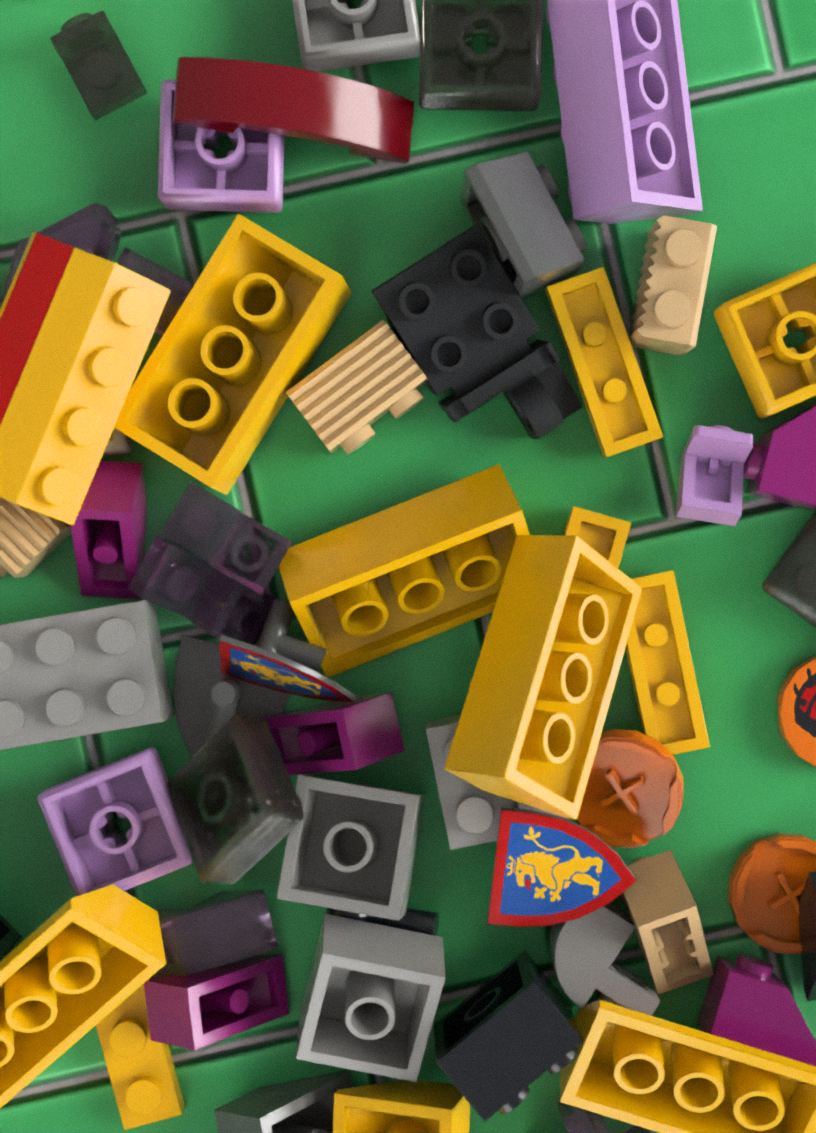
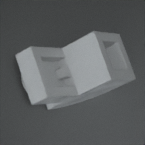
(585, 957)

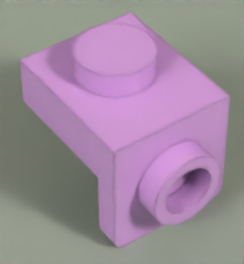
(713, 474)

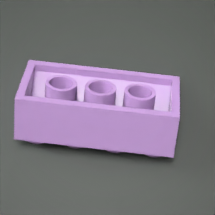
(624, 109)

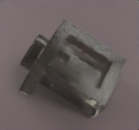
(98, 63)

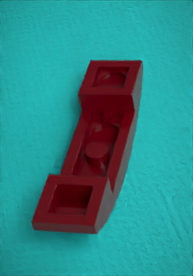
(293, 104)

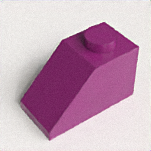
(785, 462)
(111, 530)
(337, 734)
(216, 1002)
(755, 1009)

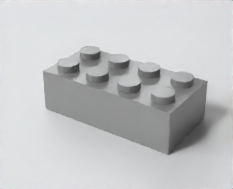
(82, 674)

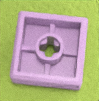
(197, 180)
(85, 804)

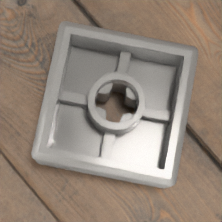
(344, 37)

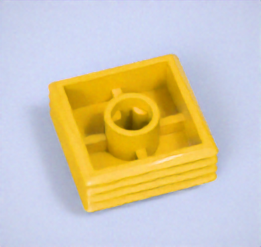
(754, 336)

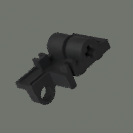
(471, 334)

